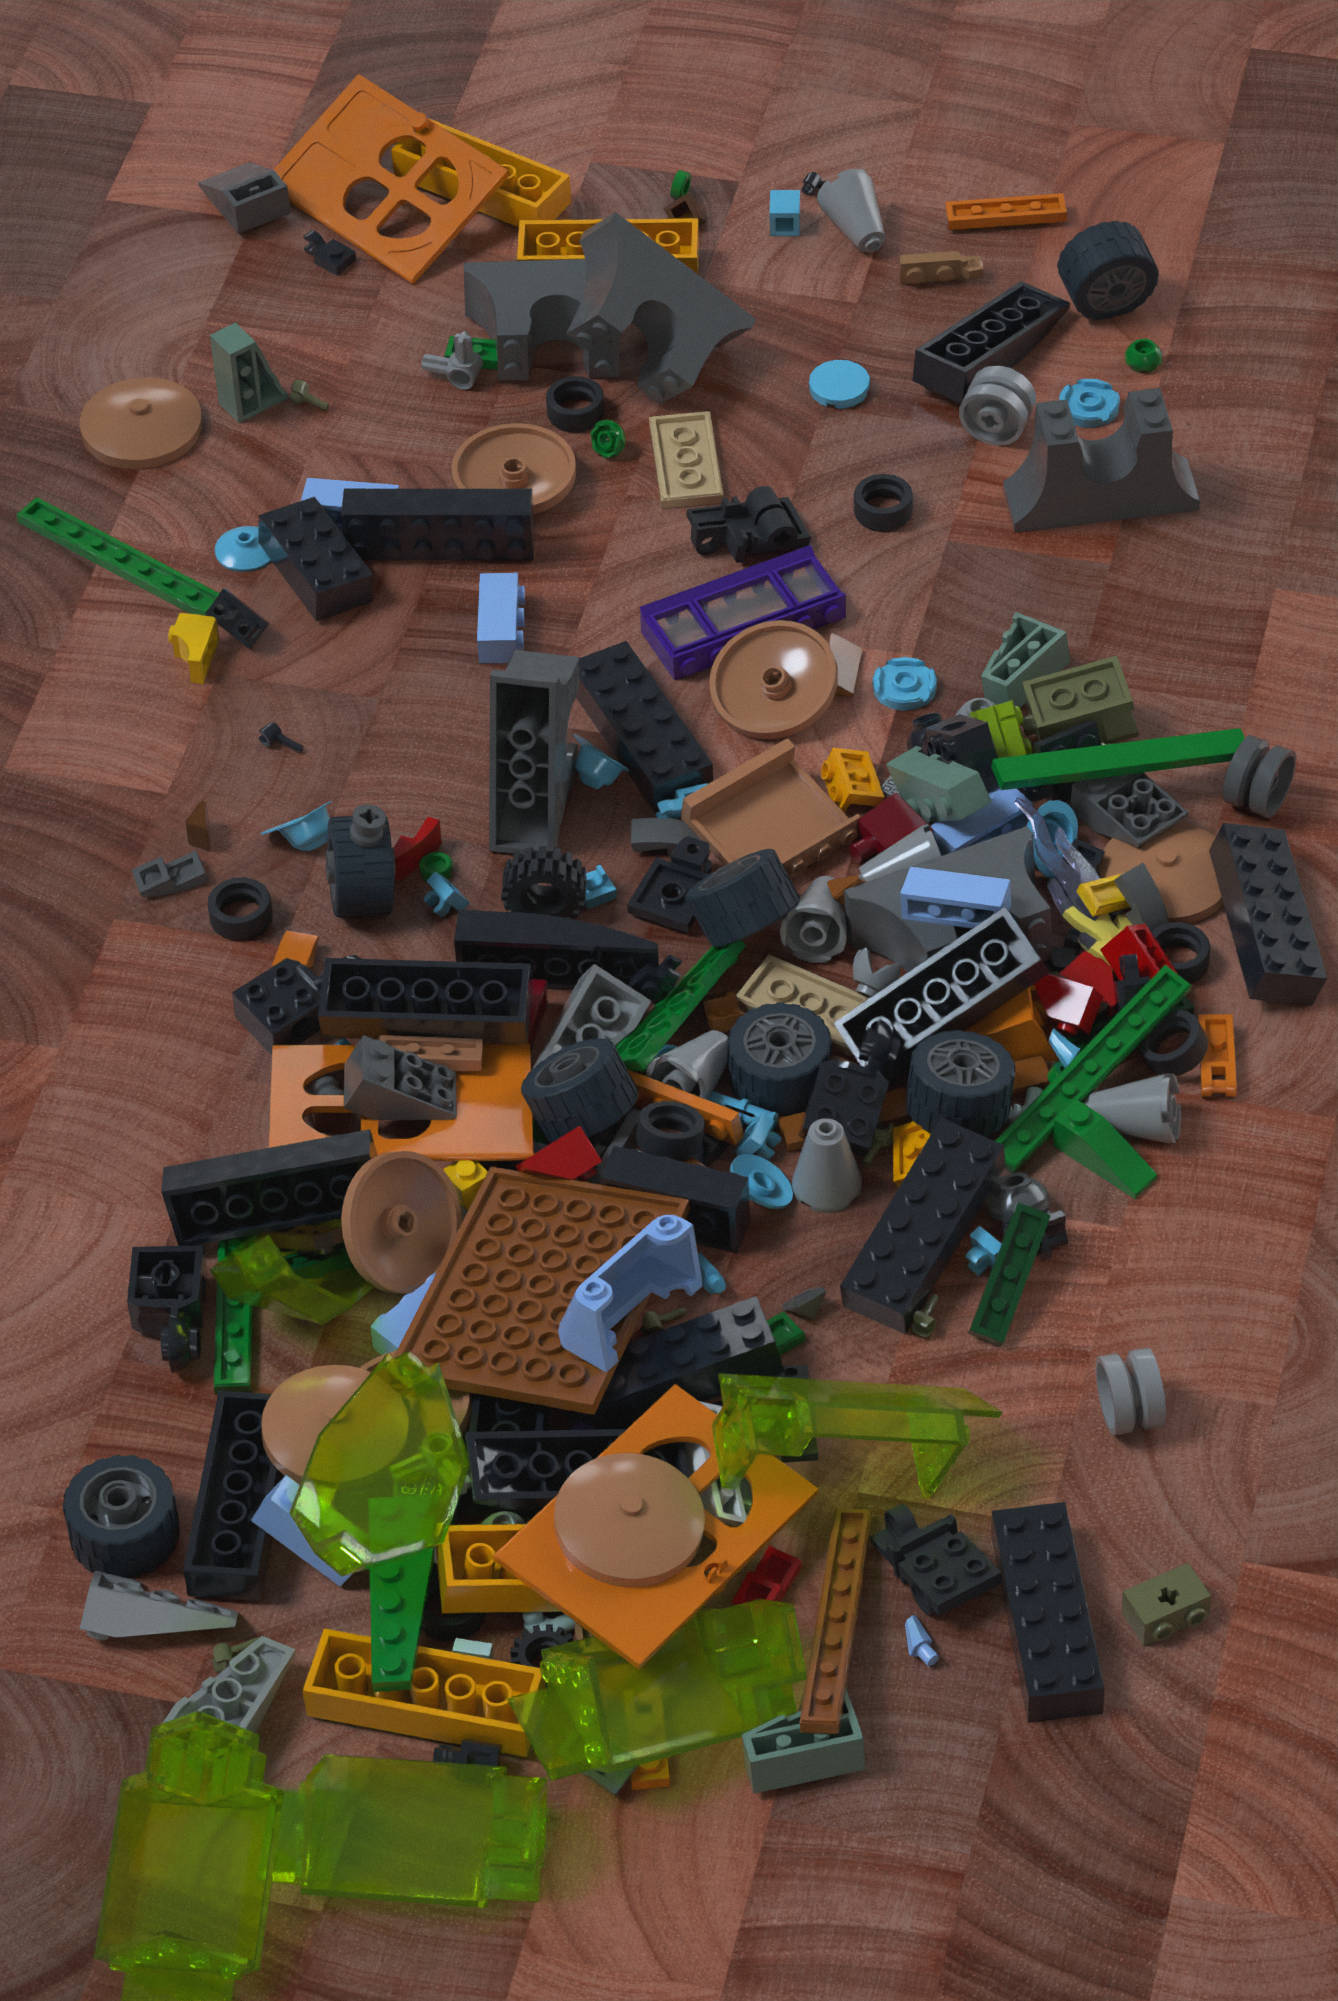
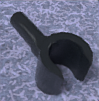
(812, 183)
(273, 733)

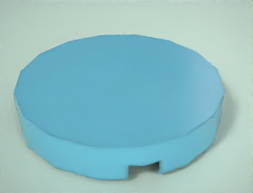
(839, 383)
(1091, 402)
(904, 684)

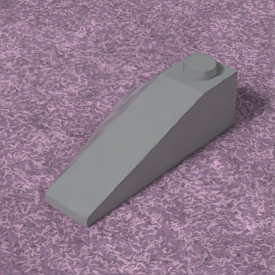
(596, 1009)
(123, 1609)
(244, 1688)

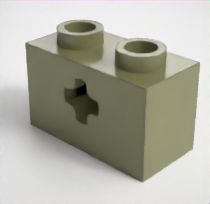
(1166, 1604)

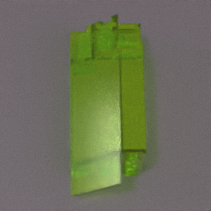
(785, 1413)
(698, 1690)
(413, 1832)
(190, 1864)

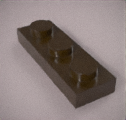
(307, 1239)

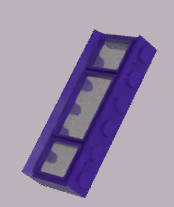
(698, 622)

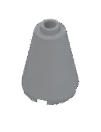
(854, 208)
(909, 851)
(816, 924)
(694, 1065)
(1142, 1108)
(826, 1169)

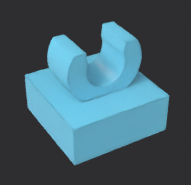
(598, 888)
(446, 894)
(757, 1136)
(983, 1251)

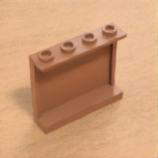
(769, 807)

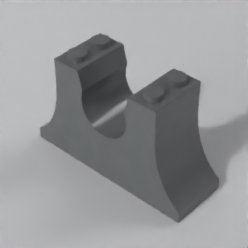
(671, 304)
(529, 305)
(1102, 479)
(529, 751)
(876, 914)

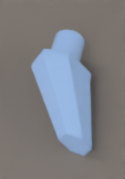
(919, 1641)

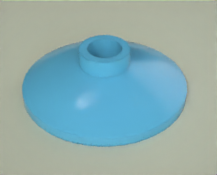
(240, 550)
(766, 1182)

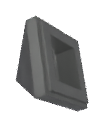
(805, 1303)

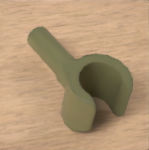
(300, 394)
(880, 1139)
(653, 1323)
(924, 1324)
(224, 1653)

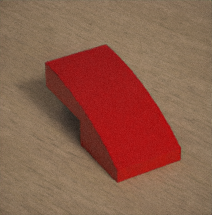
(410, 850)
(770, 1579)

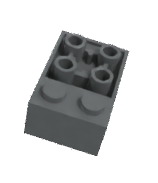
(248, 196)
(1125, 807)
(397, 1084)

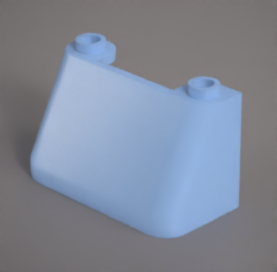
(654, 1261)

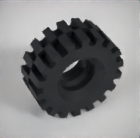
(525, 895)

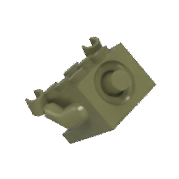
(1078, 695)

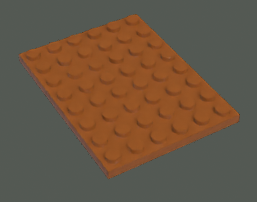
(511, 1279)

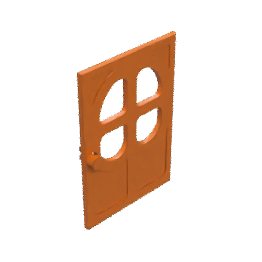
(348, 149)
(490, 1118)
(644, 1618)

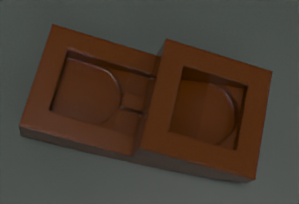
(721, 1010)

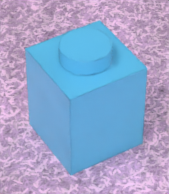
(784, 213)

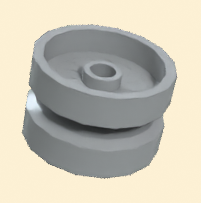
(997, 405)
(1130, 1391)

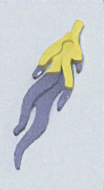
(1094, 930)

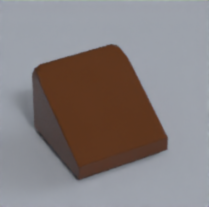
(198, 827)
(333, 1123)

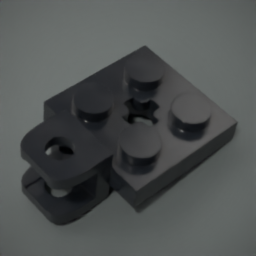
(1079, 736)
(669, 877)

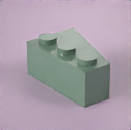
(243, 374)
(1026, 653)
(936, 788)
(783, 1756)

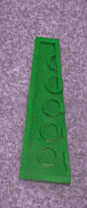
(658, 1026)
(397, 1611)

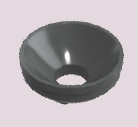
(1015, 1189)

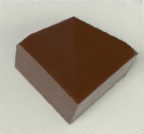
(685, 208)

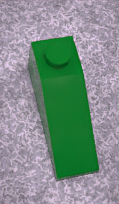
(1100, 1148)

